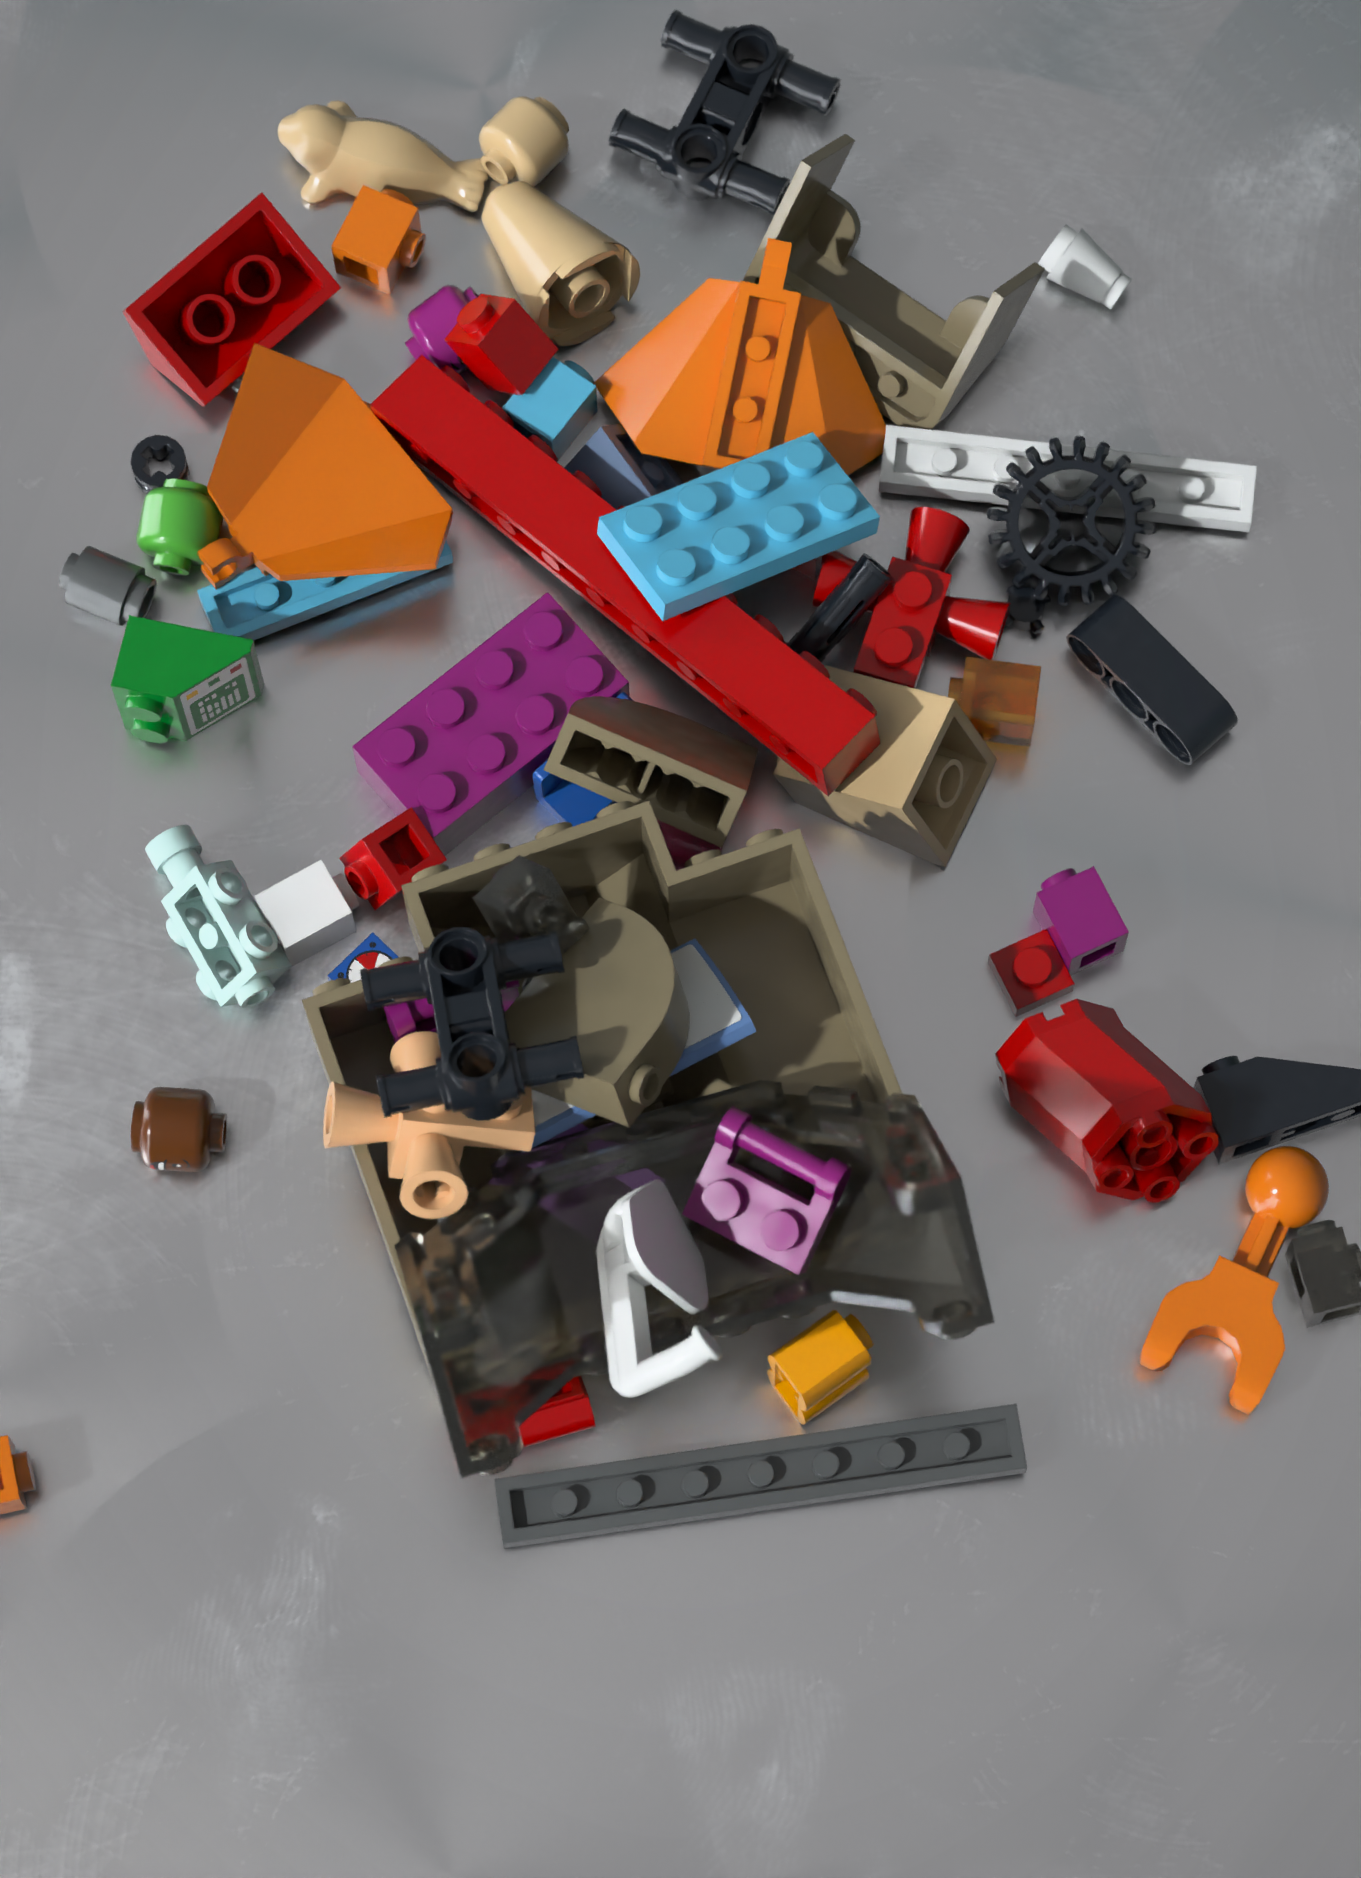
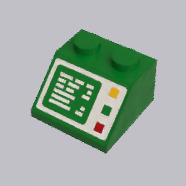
(181, 679)

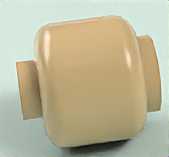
(524, 141)

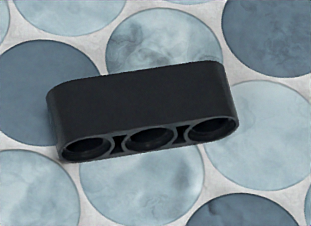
(1152, 679)

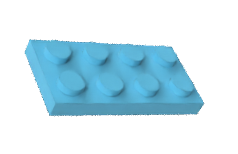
(737, 526)

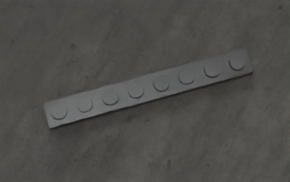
(760, 1475)

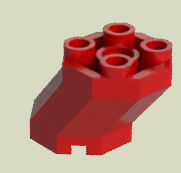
(1106, 1101)

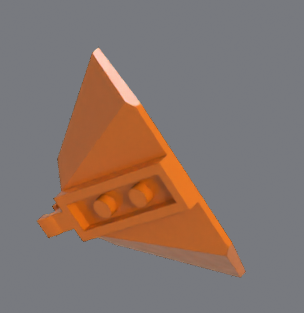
(745, 374)
(316, 483)

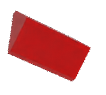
(232, 291)

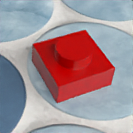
(1031, 972)

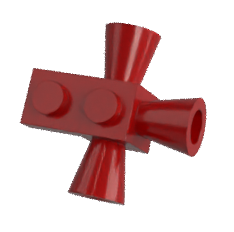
(919, 603)

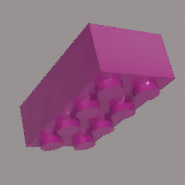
(485, 723)

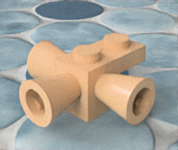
(425, 1142)

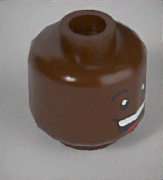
(177, 1129)

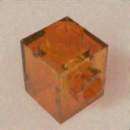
(998, 699)

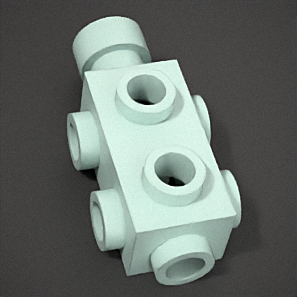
(217, 922)

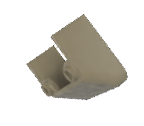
(906, 352)

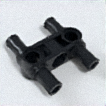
(724, 112)
(477, 1064)

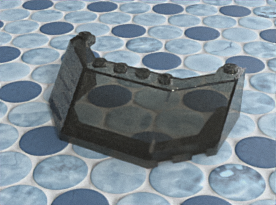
(513, 1275)

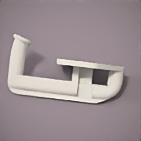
(642, 1246)

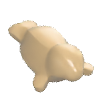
(356, 151)

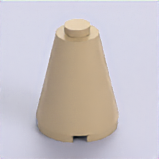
(558, 262)

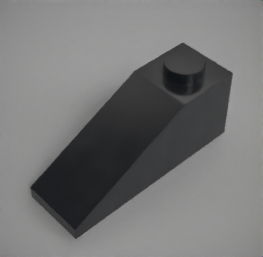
(1274, 1101)

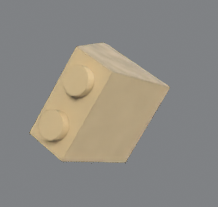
(916, 782)

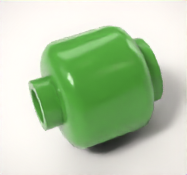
(178, 524)

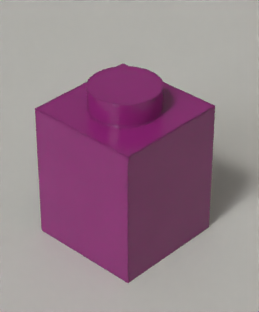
(1080, 918)

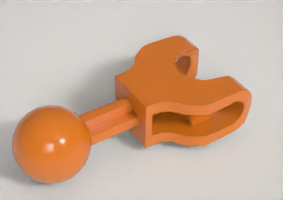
(1235, 1300)

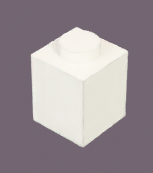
(309, 911)

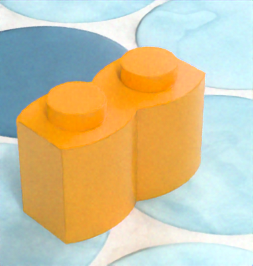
(821, 1365)

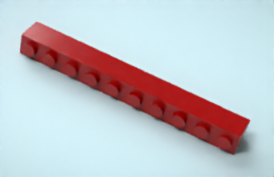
(555, 519)

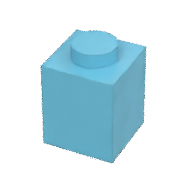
(555, 405)

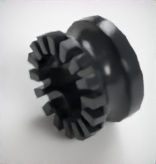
(159, 447)

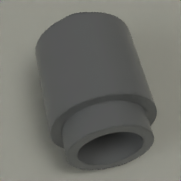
(107, 586)

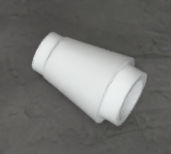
(1084, 267)

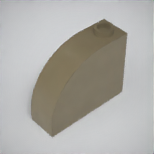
(655, 756)
(620, 1004)

